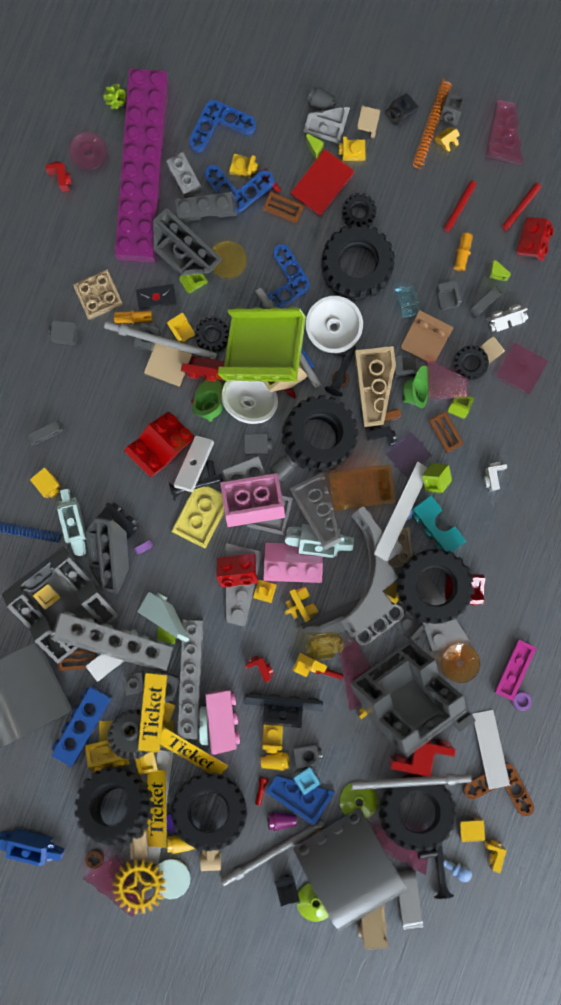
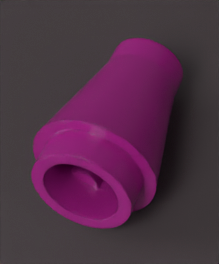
(280, 821)

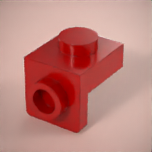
(63, 177)
(265, 669)

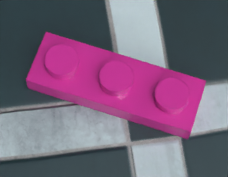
(515, 669)

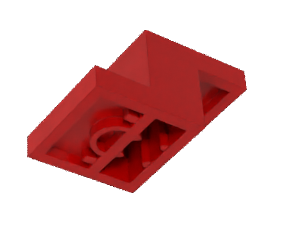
(159, 444)
(422, 759)

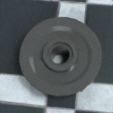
(118, 738)

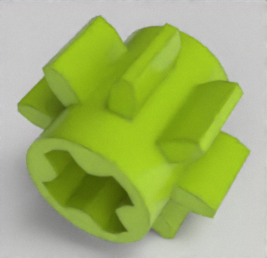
(115, 96)

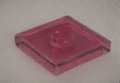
(521, 368)

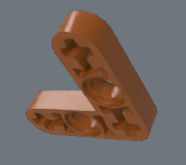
(513, 779)

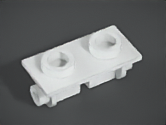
(514, 314)

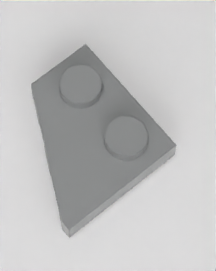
(327, 123)

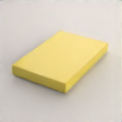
(200, 516)

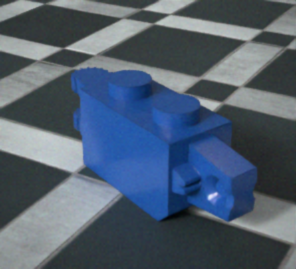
(29, 847)

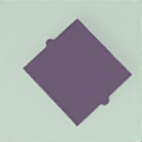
(408, 453)

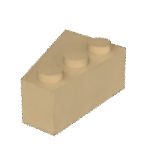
(373, 929)

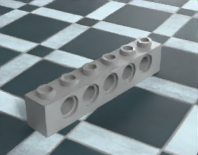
(63, 633)
(190, 680)

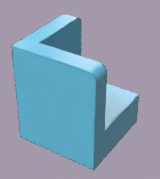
(306, 779)

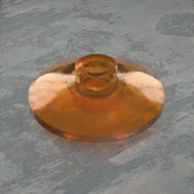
(470, 665)

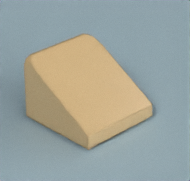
(492, 349)

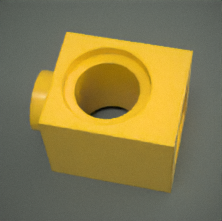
(46, 483)

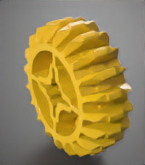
(130, 887)

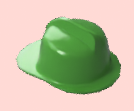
(417, 388)
(208, 400)

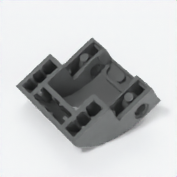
(77, 595)
(28, 693)
(408, 697)
(349, 869)

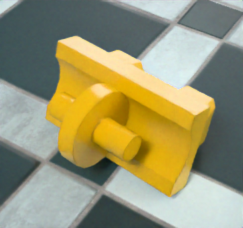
(306, 612)

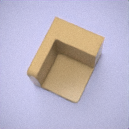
(368, 120)

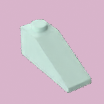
(163, 614)

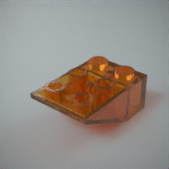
(362, 487)

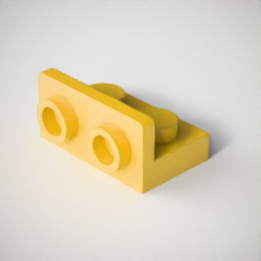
(100, 756)

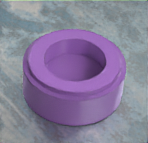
(143, 546)
(522, 701)

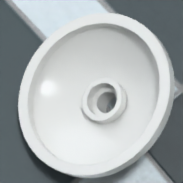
(335, 311)
(259, 401)

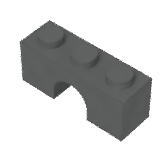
(209, 205)

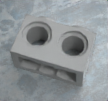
(184, 176)
(243, 469)

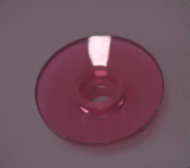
(87, 142)

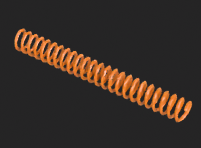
(431, 128)

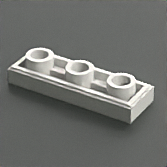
(196, 455)

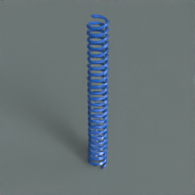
(29, 534)

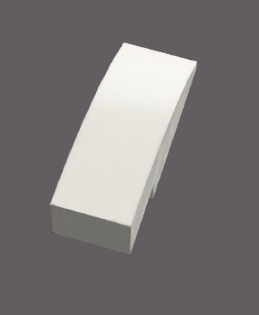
(104, 664)

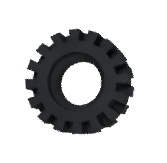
(359, 200)
(212, 323)
(475, 351)

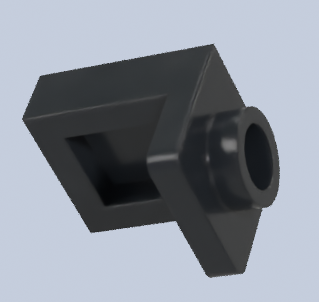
(401, 108)
(377, 432)
(287, 891)

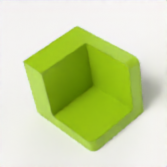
(437, 477)

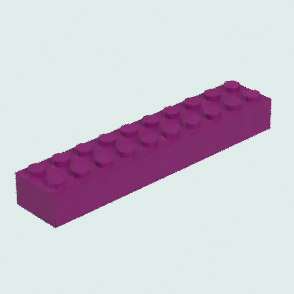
(141, 164)

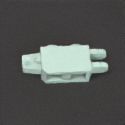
(72, 522)
(309, 544)

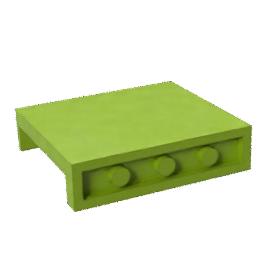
(264, 345)

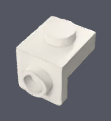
(491, 478)

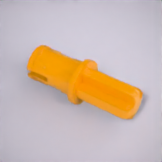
(463, 251)
(133, 316)

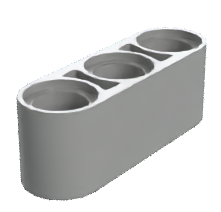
(388, 622)
(409, 901)

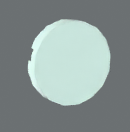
(204, 726)
(176, 876)

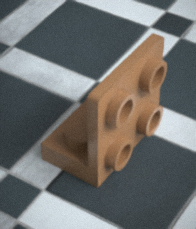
(426, 337)

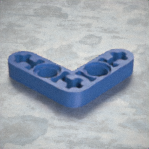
(219, 117)
(243, 205)
(293, 279)

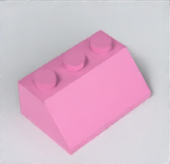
(252, 500)
(286, 564)
(222, 721)

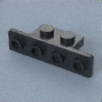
(283, 710)

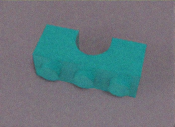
(425, 514)

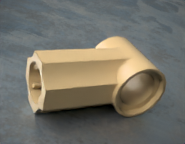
(138, 847)
(211, 860)

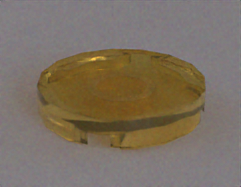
(232, 262)
(324, 646)

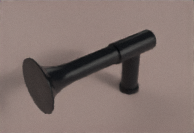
(334, 388)
(211, 480)
(437, 852)

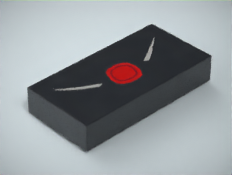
(156, 296)

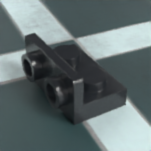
(114, 513)

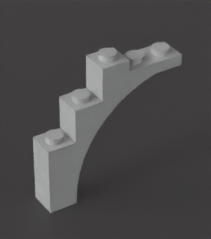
(381, 574)

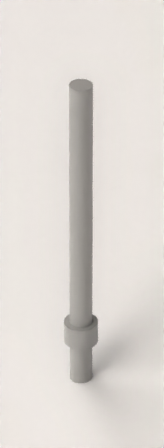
(267, 304)
(124, 330)
(450, 779)
(239, 872)

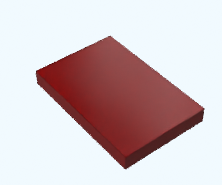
(322, 182)

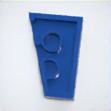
(290, 795)

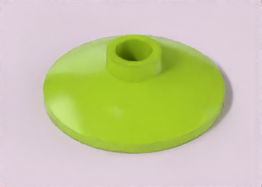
(348, 800)
(306, 908)

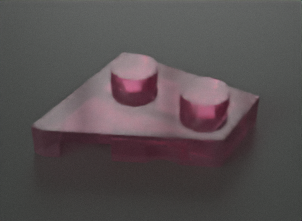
(446, 383)

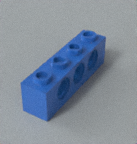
(68, 754)

